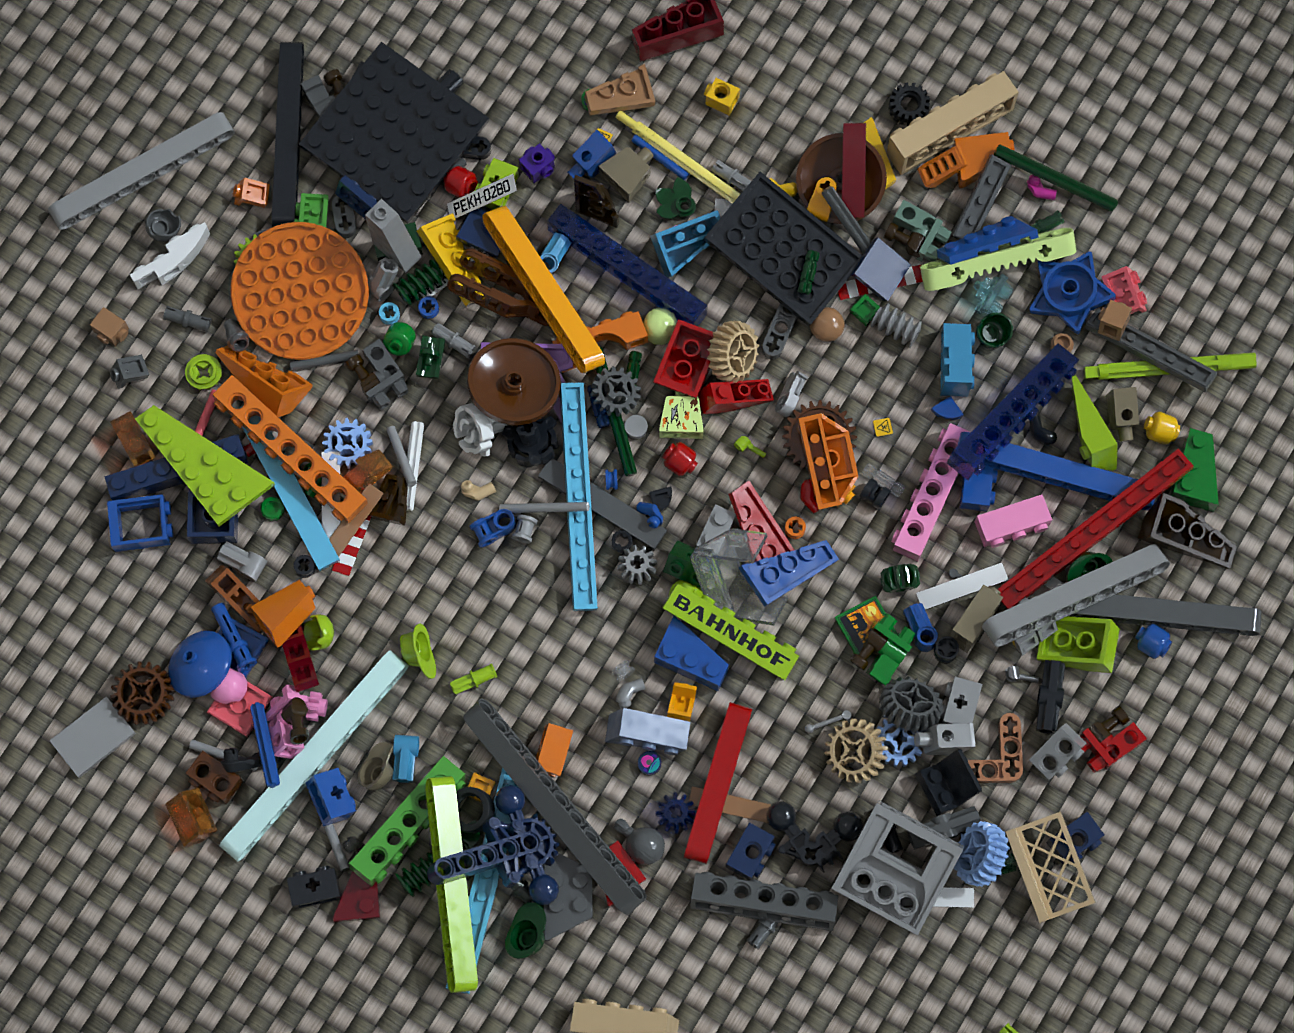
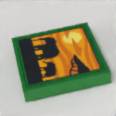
(857, 621)

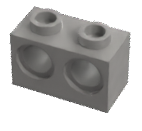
(1055, 749)

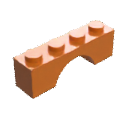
(626, 331)

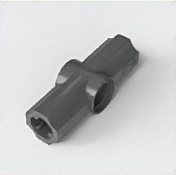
(948, 825)

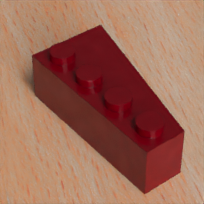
(678, 28)

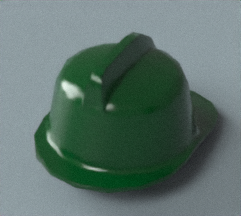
(1087, 563)
(526, 931)

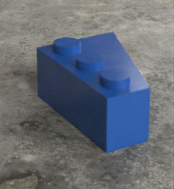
(690, 656)

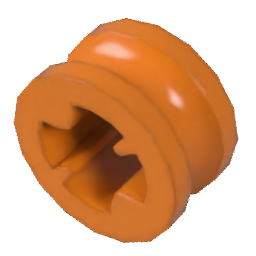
(789, 532)

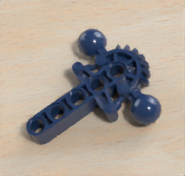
(510, 801)

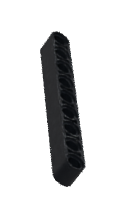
(288, 133)

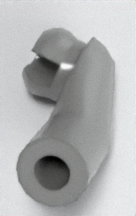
(626, 691)

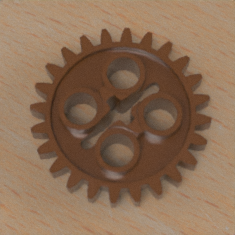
(794, 436)

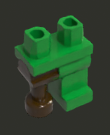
(891, 649)

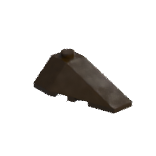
(1179, 529)

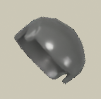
(162, 225)

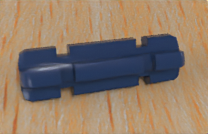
(602, 419)

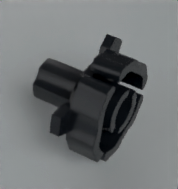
(531, 440)

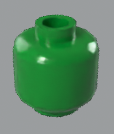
(399, 339)

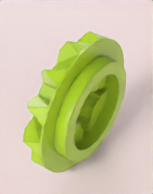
(203, 362)

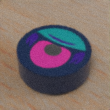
(649, 763)

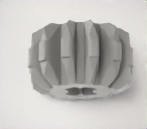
(645, 569)

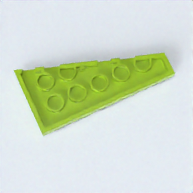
(212, 474)

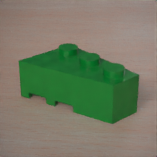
(1199, 485)

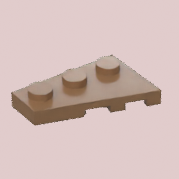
(625, 93)

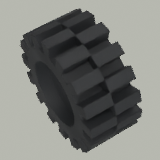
(908, 92)

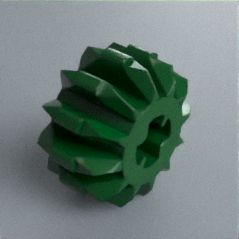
(900, 578)

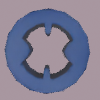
(422, 311)
(611, 479)

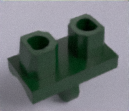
(430, 357)

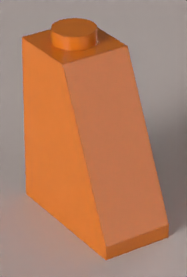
(976, 152)
(284, 611)

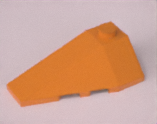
(273, 387)

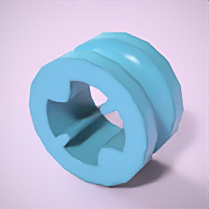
(386, 306)

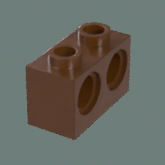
(216, 774)

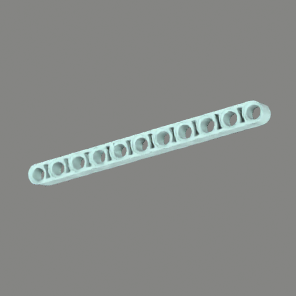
(314, 755)

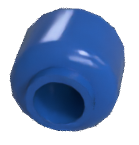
(1153, 641)

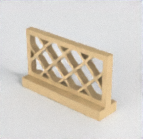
(1030, 874)

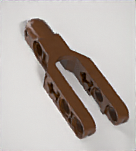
(494, 299)

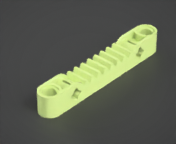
(1057, 243)

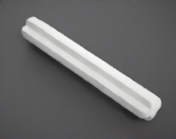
(413, 457)

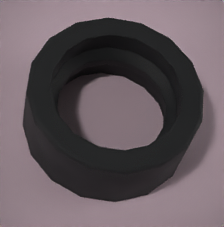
(488, 811)

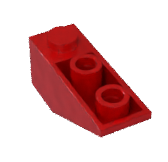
(730, 396)

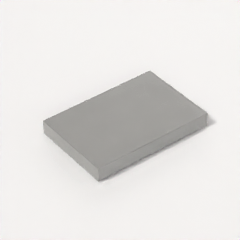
(92, 737)

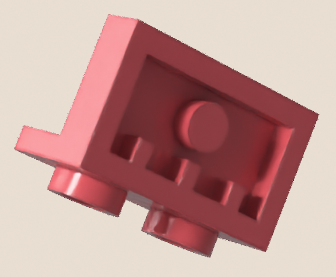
(1125, 285)

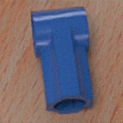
(920, 625)

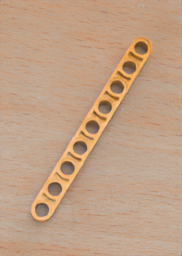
(543, 289)

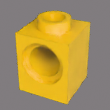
(725, 104)

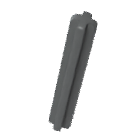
(846, 218)

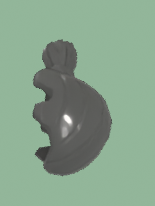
(642, 844)

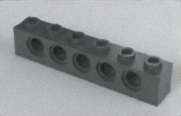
(752, 907)

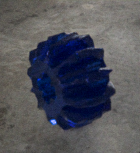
(667, 818)

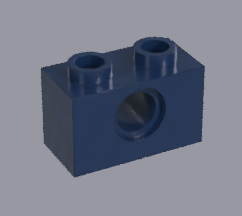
(1086, 829)
(755, 838)

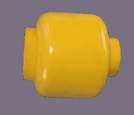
(1162, 428)

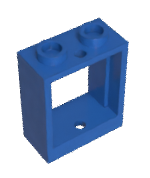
(115, 524)

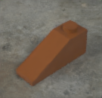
(234, 594)

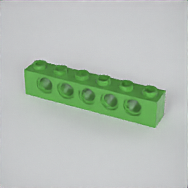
(394, 826)

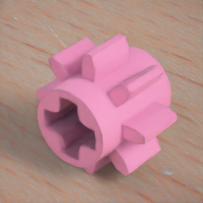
(316, 706)

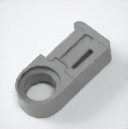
(790, 393)

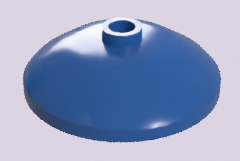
(199, 664)

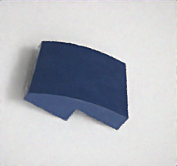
(476, 235)

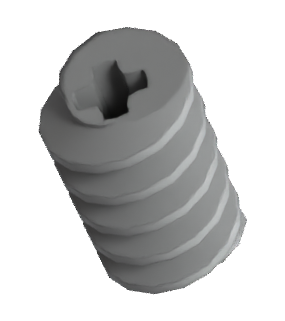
(896, 324)

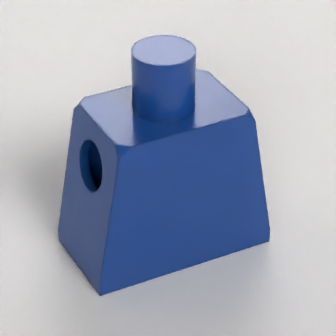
(591, 155)

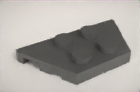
(573, 899)

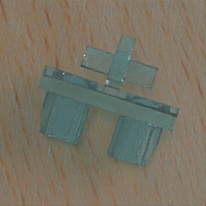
(988, 293)

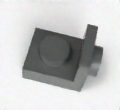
(128, 370)

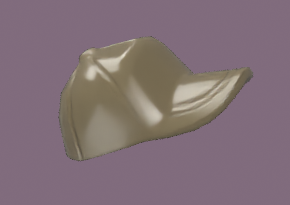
(375, 769)

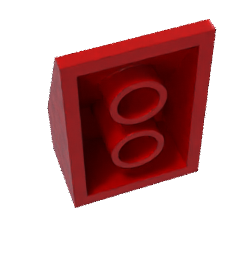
(685, 359)

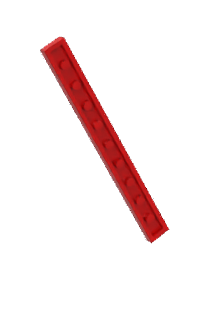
(1095, 528)

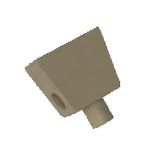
(627, 171)
(1123, 402)

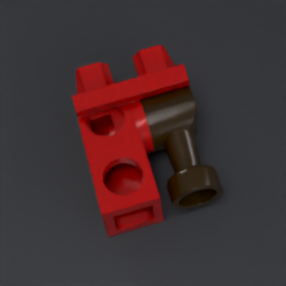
(1106, 746)

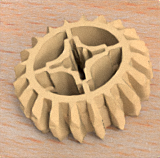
(733, 351)
(869, 763)

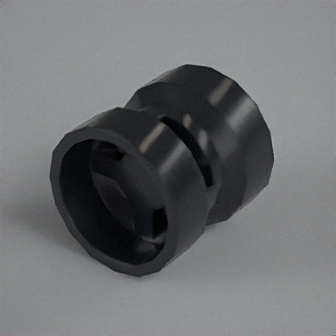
(870, 491)
(946, 645)

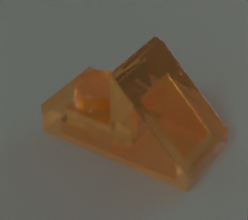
(369, 470)

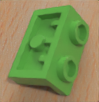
(313, 209)

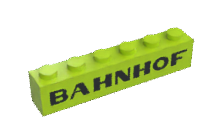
(730, 631)

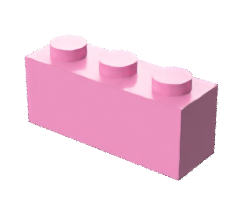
(1013, 521)

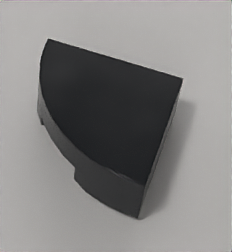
(661, 498)

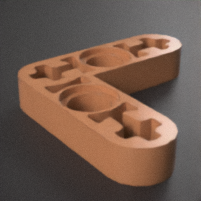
(1001, 765)

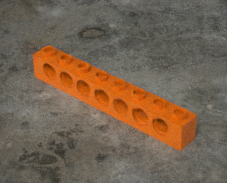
(232, 391)

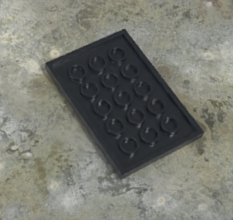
(768, 241)

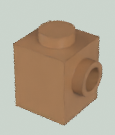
(1114, 319)
(109, 327)

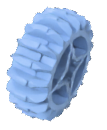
(982, 854)

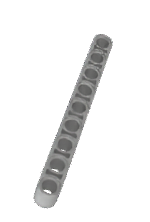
(141, 171)
(1075, 595)

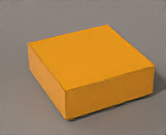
(481, 783)

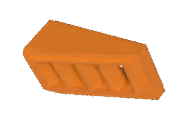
(930, 173)

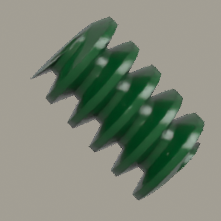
(420, 282)
(416, 876)

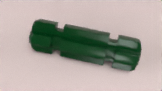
(808, 272)
(633, 364)

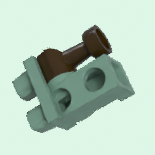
(923, 230)

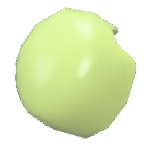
(659, 325)

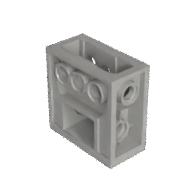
(898, 874)

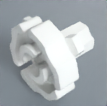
(477, 428)

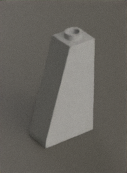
(391, 235)

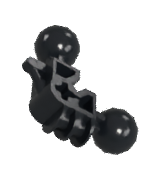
(846, 827)

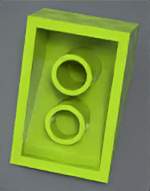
(1082, 644)

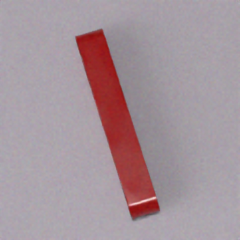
(718, 783)

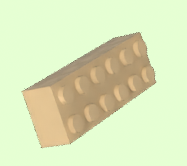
(956, 119)

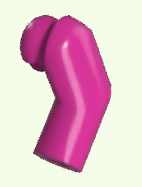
(1038, 190)

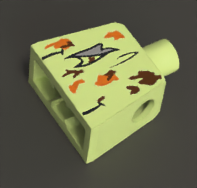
(681, 418)

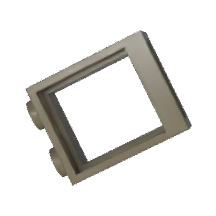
(971, 622)

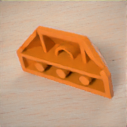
(828, 459)

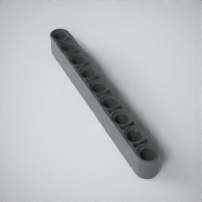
(1176, 614)

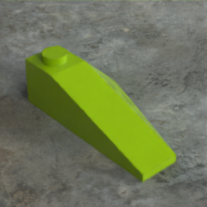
(1095, 438)

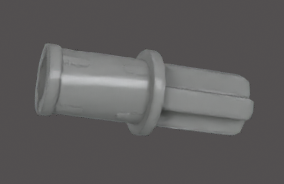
(730, 175)
(453, 340)

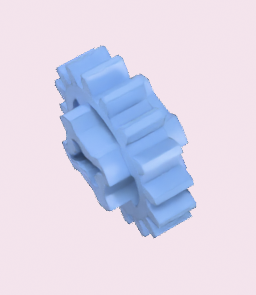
(353, 436)
(908, 743)

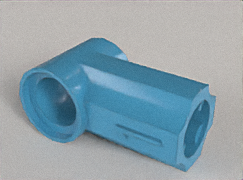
(555, 250)
(405, 752)

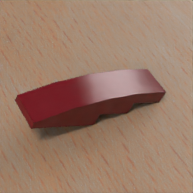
(854, 168)
(300, 661)

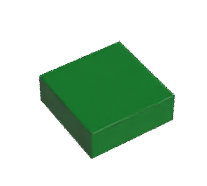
(864, 310)

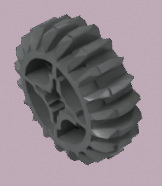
(910, 704)

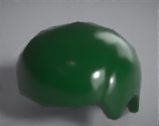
(994, 330)

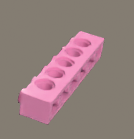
(914, 545)

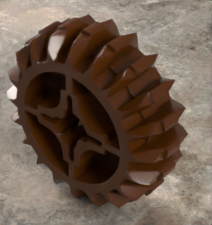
(148, 686)

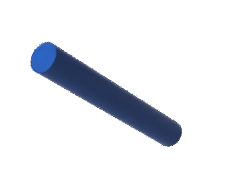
(661, 158)

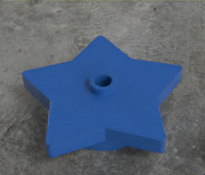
(1075, 276)

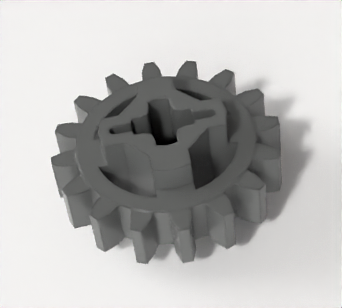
(615, 380)

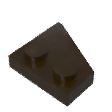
(393, 502)

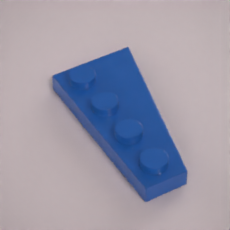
(987, 240)

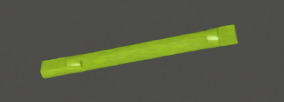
(1144, 368)

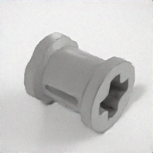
(524, 529)

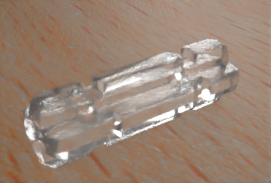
(883, 479)

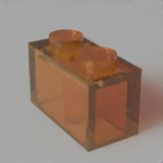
(132, 439)
(191, 817)

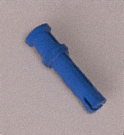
(238, 646)

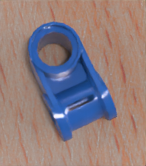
(492, 528)

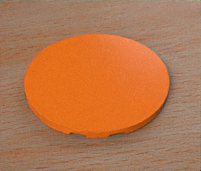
(299, 290)

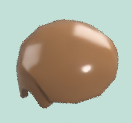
(828, 325)

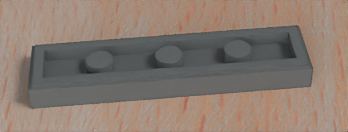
(981, 197)

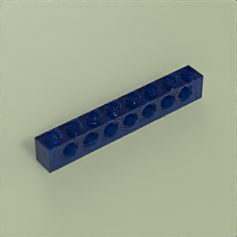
(627, 266)
(1013, 411)

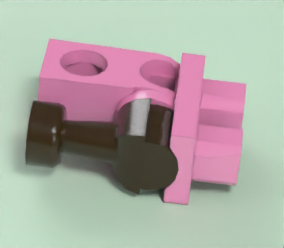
(286, 723)

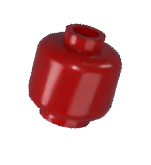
(460, 181)
(679, 458)

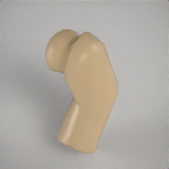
(475, 492)

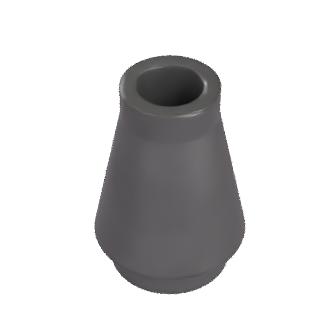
(236, 337)

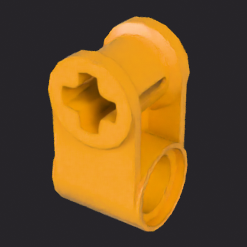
(818, 205)

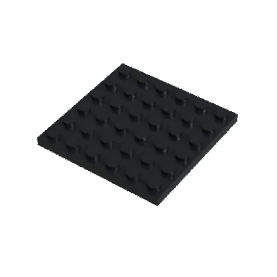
(394, 131)

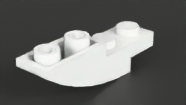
(180, 254)

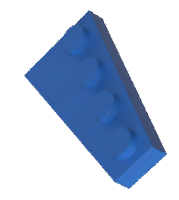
(780, 574)

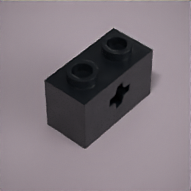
(302, 896)

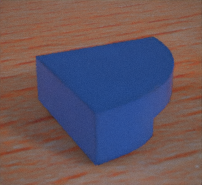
(947, 409)

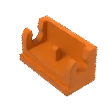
(554, 748)

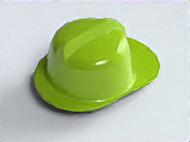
(417, 650)

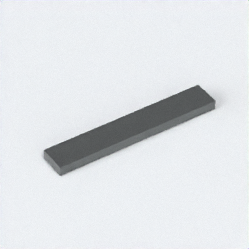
(1159, 355)
(608, 507)

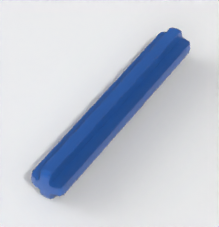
(264, 745)

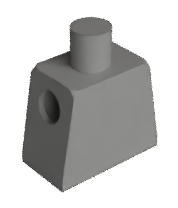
(946, 738)

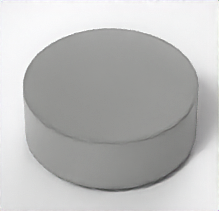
(636, 426)

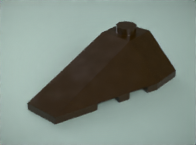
(594, 201)

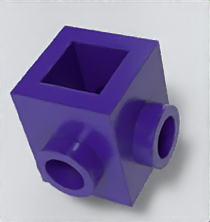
(537, 163)

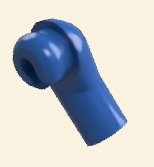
(655, 516)

